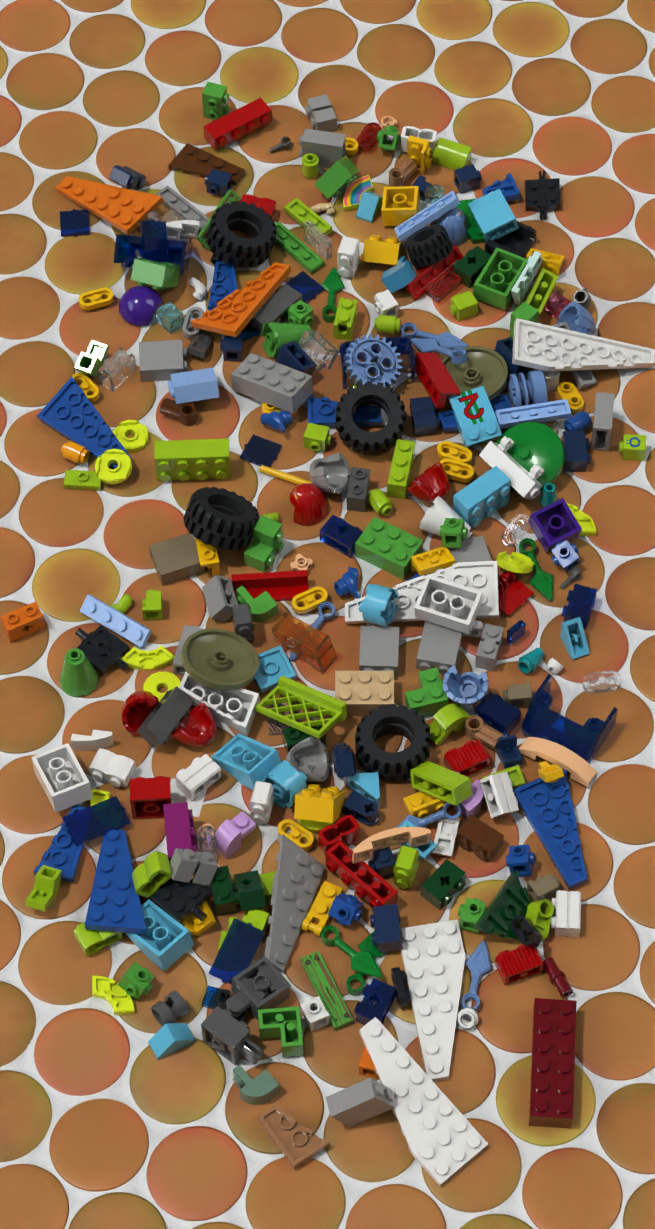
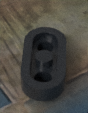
(402, 994)

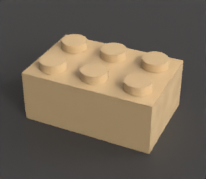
(364, 690)

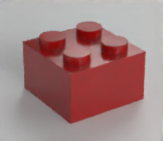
(148, 796)

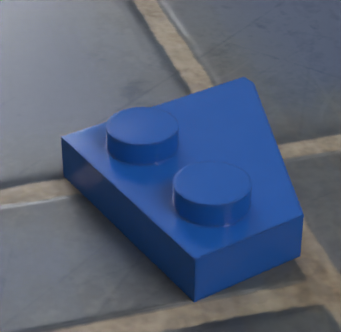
(507, 186)

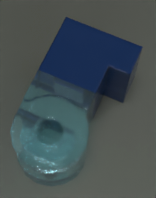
(428, 192)

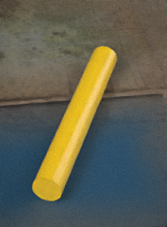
(282, 475)

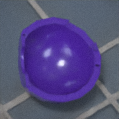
(139, 305)

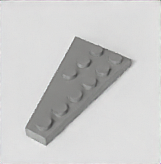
(291, 898)

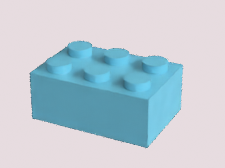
(482, 497)

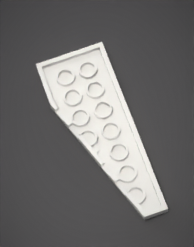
(567, 350)
(475, 575)
(434, 975)
(430, 1122)

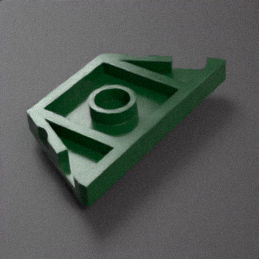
(506, 905)

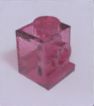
(555, 304)

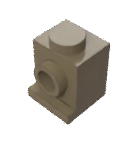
(518, 695)
(543, 887)

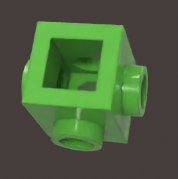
(386, 143)
(300, 313)
(453, 532)
(470, 914)
(136, 981)

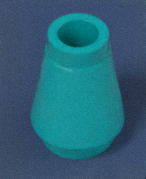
(548, 495)
(530, 661)

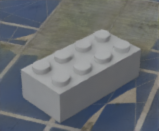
(272, 383)

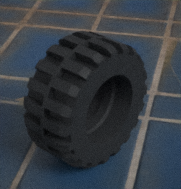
(240, 250)
(370, 395)
(221, 518)
(387, 721)

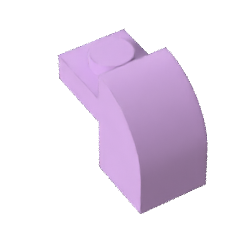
(474, 803)
(231, 832)

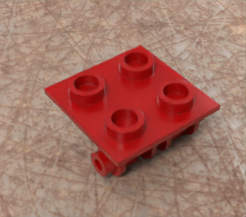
(511, 592)

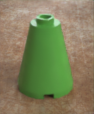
(280, 334)
(77, 674)

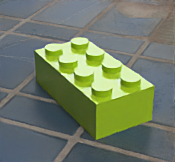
(192, 459)

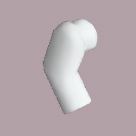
(199, 287)

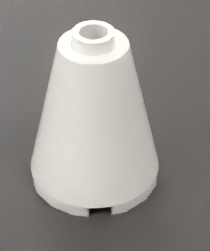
(436, 516)

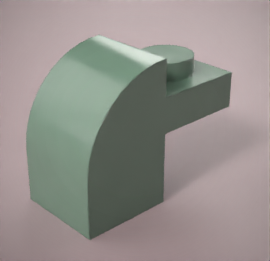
(256, 1090)

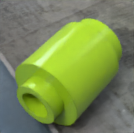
(310, 165)
(387, 324)
(380, 502)

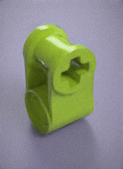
(540, 915)

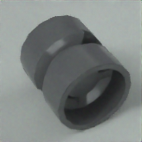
(170, 1009)

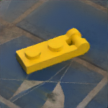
(321, 908)

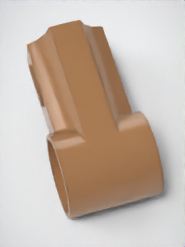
(399, 175)
(483, 732)

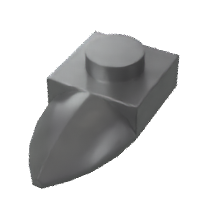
(200, 345)

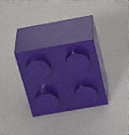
(554, 524)

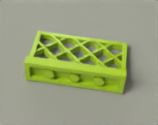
(307, 698)

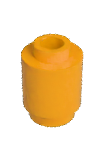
(75, 452)

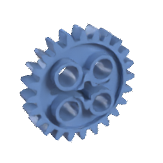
(372, 361)

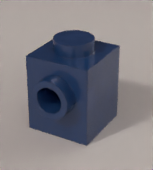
(467, 178)
(218, 182)
(232, 348)
(383, 862)

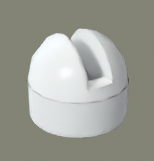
(557, 667)

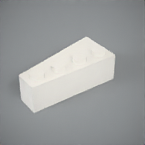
(231, 707)

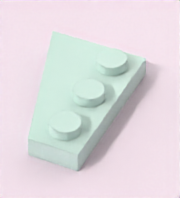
(526, 278)

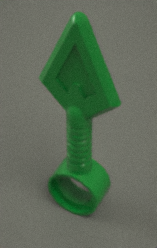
(332, 285)
(541, 580)
(365, 945)
(360, 961)

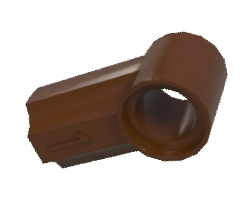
(183, 411)

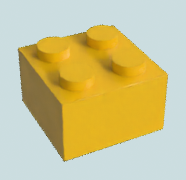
(399, 204)

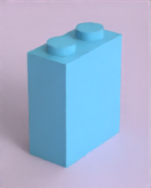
(493, 215)

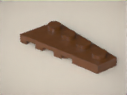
(200, 162)

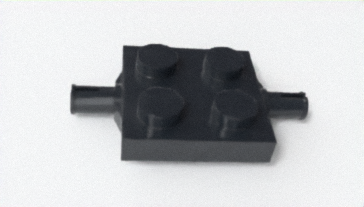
(542, 195)
(103, 649)
(181, 899)

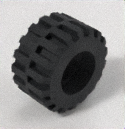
(428, 246)

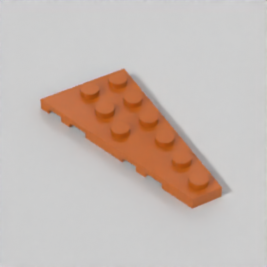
(113, 204)
(241, 305)

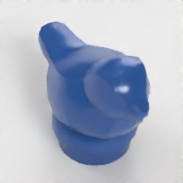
(277, 420)
(348, 584)

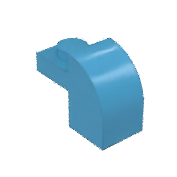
(398, 276)

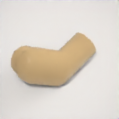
(329, 207)

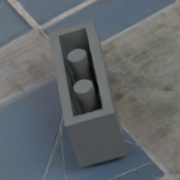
(276, 307)
(165, 717)

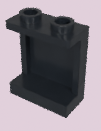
(516, 242)

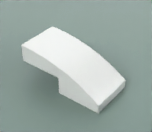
(183, 228)
(99, 739)
(446, 836)

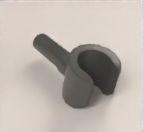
(284, 140)
(575, 574)

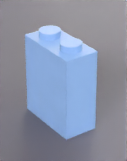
(193, 385)

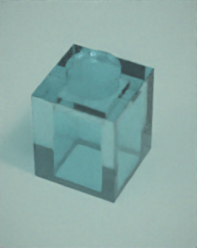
(170, 317)

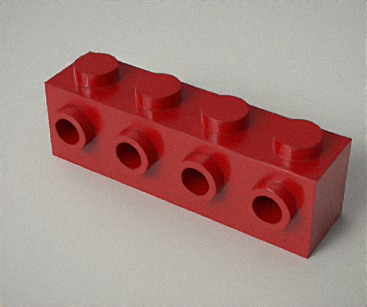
(237, 124)
(360, 876)

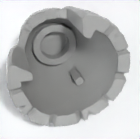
(330, 473)
(310, 758)

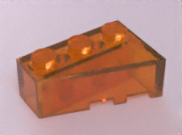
(305, 642)

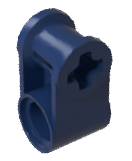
(361, 809)

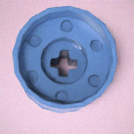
(530, 390)

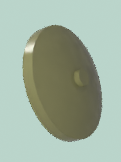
(482, 368)
(220, 659)

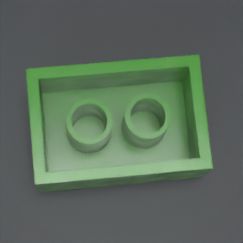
(499, 278)
(388, 547)

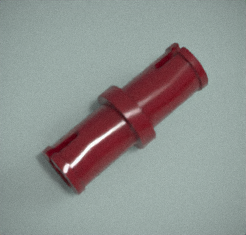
(557, 977)

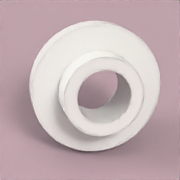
(465, 1023)

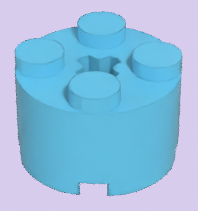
(379, 604)
(286, 783)

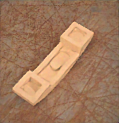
(555, 753)
(413, 835)

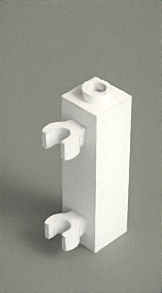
(521, 480)

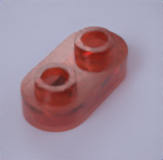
(366, 139)

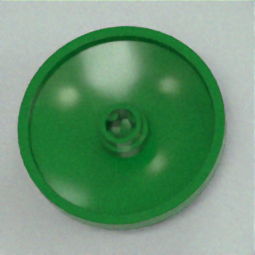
(539, 446)

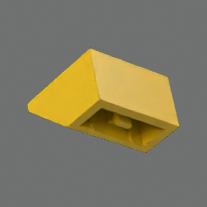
(382, 250)
(319, 803)

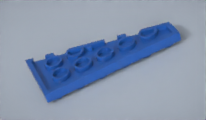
(79, 421)
(554, 822)
(113, 897)

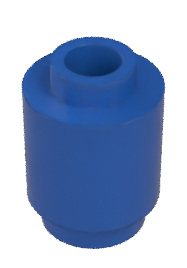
(578, 422)

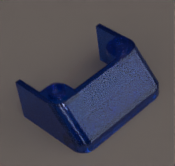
(126, 245)
(403, 346)
(550, 725)

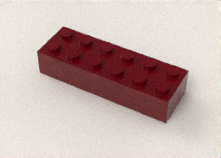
(552, 1063)

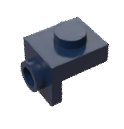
(508, 751)

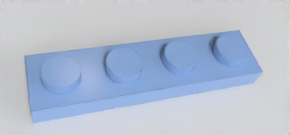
(427, 215)
(533, 413)
(115, 620)

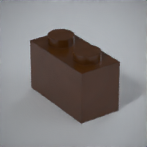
(479, 838)

